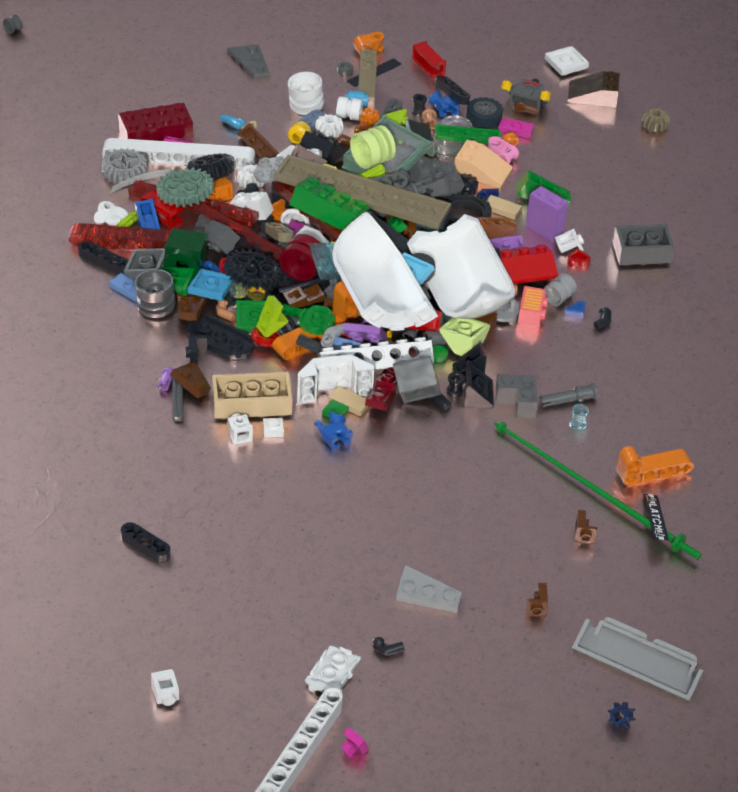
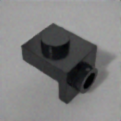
(195, 345)

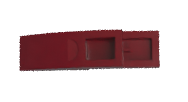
(384, 391)

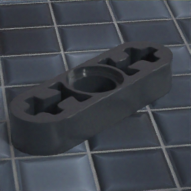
(142, 534)

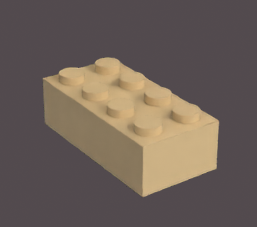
(252, 394)

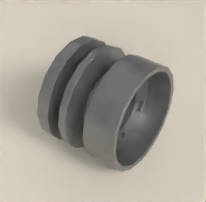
(155, 293)

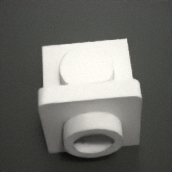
(569, 240)

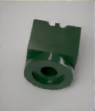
(186, 250)

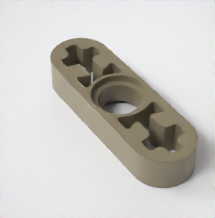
(278, 231)

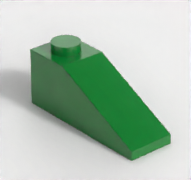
(531, 181)

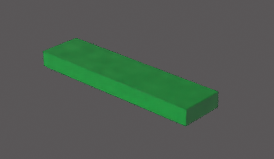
(461, 134)

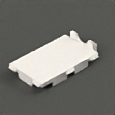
(332, 669)

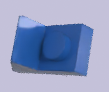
(146, 214)

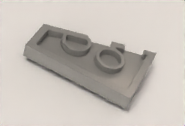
(427, 592)

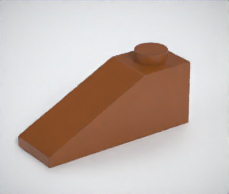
(496, 226)

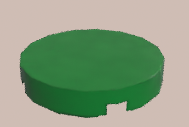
(316, 319)

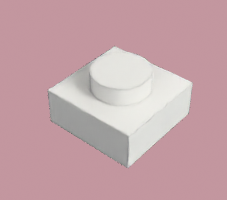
(273, 427)

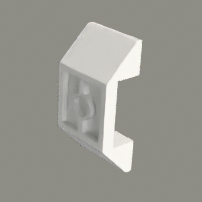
(334, 371)

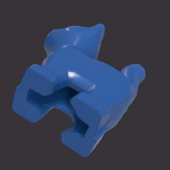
(444, 104)
(334, 431)

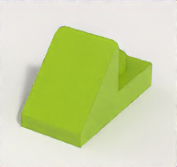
(271, 317)

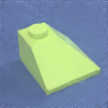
(464, 334)

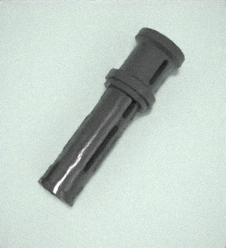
(578, 394)

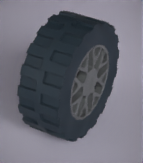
(484, 112)

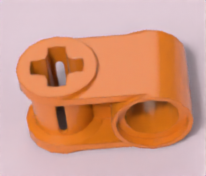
(369, 41)

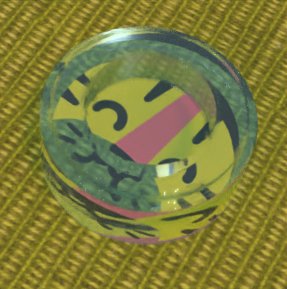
(237, 290)

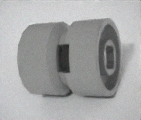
(560, 289)

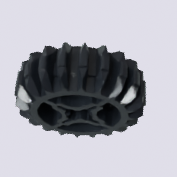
(215, 164)

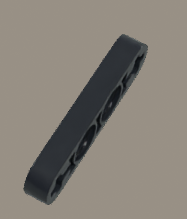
(452, 90)
(90, 250)

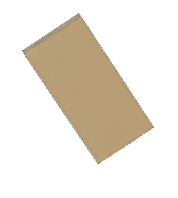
(504, 207)
(355, 402)

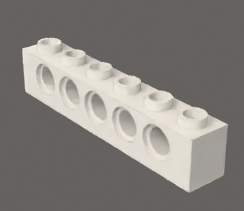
(421, 346)

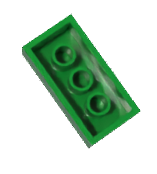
(327, 203)

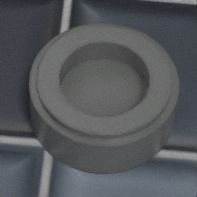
(345, 68)

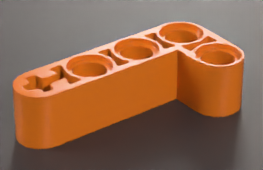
(654, 467)

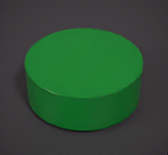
(439, 353)

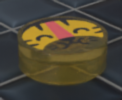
(256, 295)

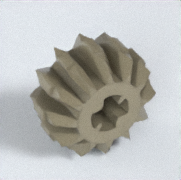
(655, 119)

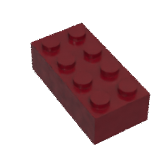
(157, 123)

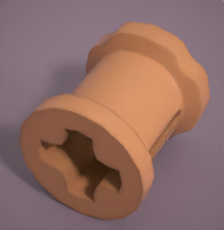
(429, 118)

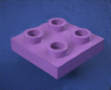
(365, 332)

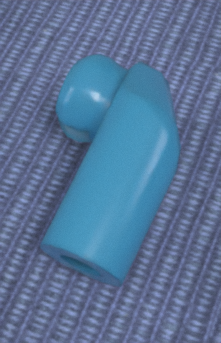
(232, 121)

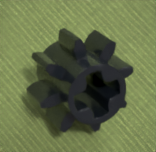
(291, 325)

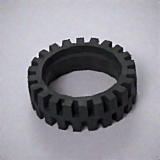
(467, 202)

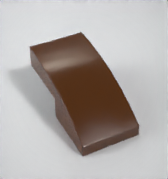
(298, 298)

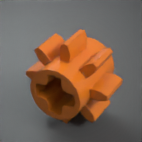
(370, 116)

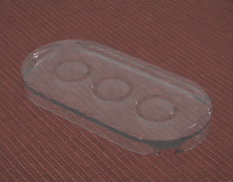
(450, 148)

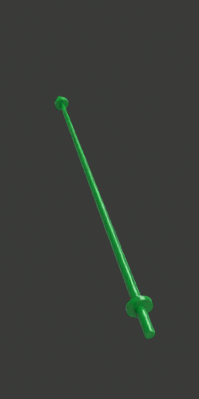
(677, 542)

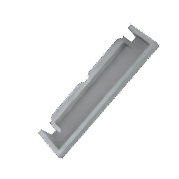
(631, 653)

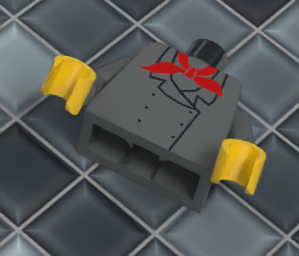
(527, 92)

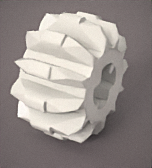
(329, 126)
(246, 176)

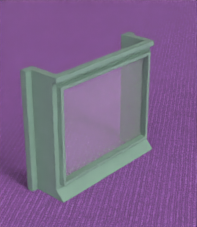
(409, 150)

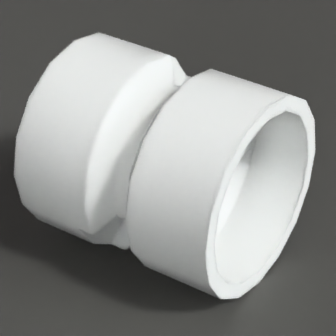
(349, 108)

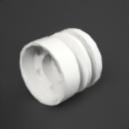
(305, 92)

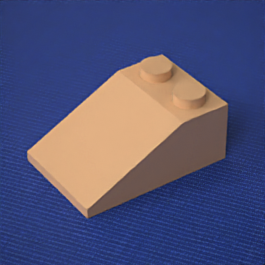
(482, 163)

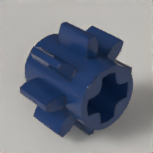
(616, 718)

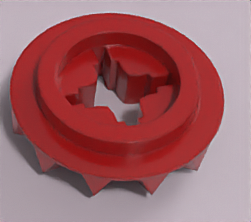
(258, 338)

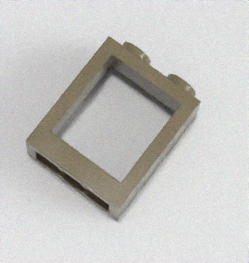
(367, 72)

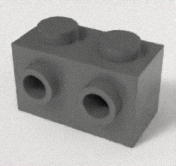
(220, 237)

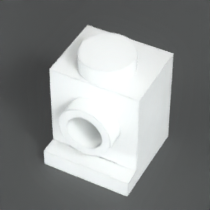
(239, 423)
(167, 691)

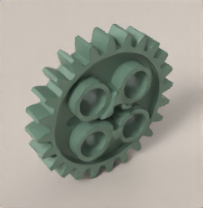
(185, 187)

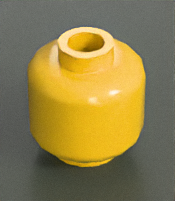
(297, 132)

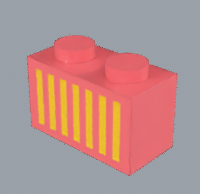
(532, 306)

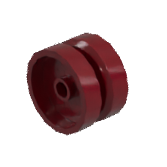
(298, 259)

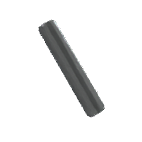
(177, 392)

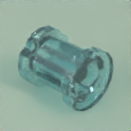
(578, 419)

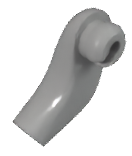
(331, 334)

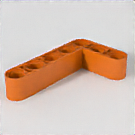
(344, 310)

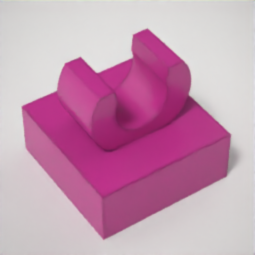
(354, 743)

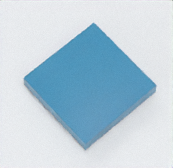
(210, 284)

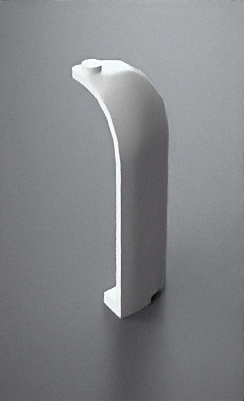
(468, 270)
(379, 277)

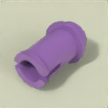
(165, 379)

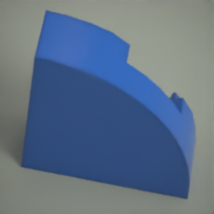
(576, 310)

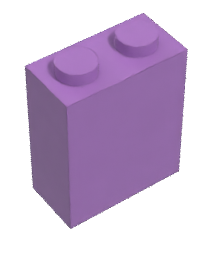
(546, 213)

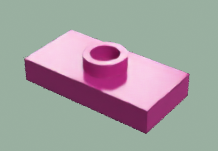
(520, 128)

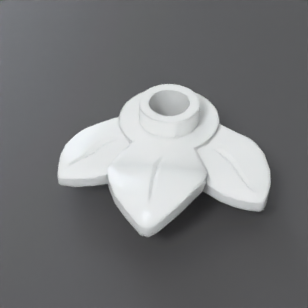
(109, 216)

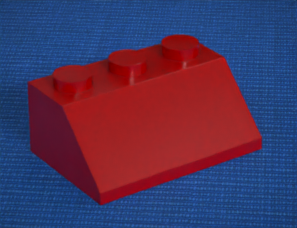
(529, 264)

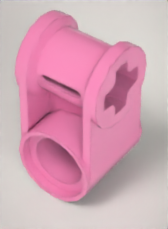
(503, 149)

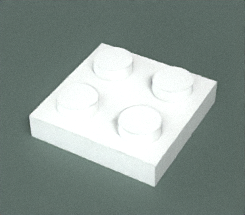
(566, 60)

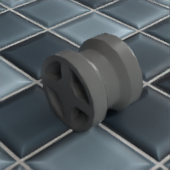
(12, 24)

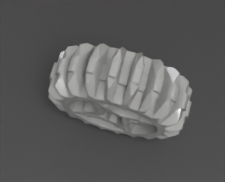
(123, 165)

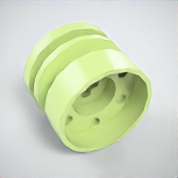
(372, 146)

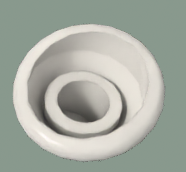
(293, 214)

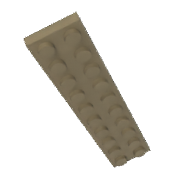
(377, 195)

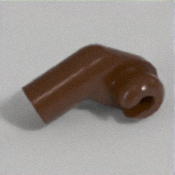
(520, 107)
(343, 139)

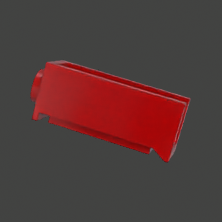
(428, 59)
(165, 213)

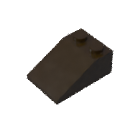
(595, 89)

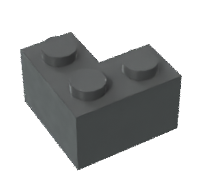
(518, 391)

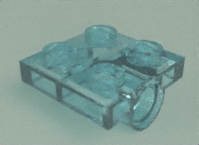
(324, 261)

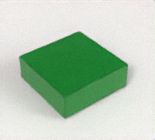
(335, 407)

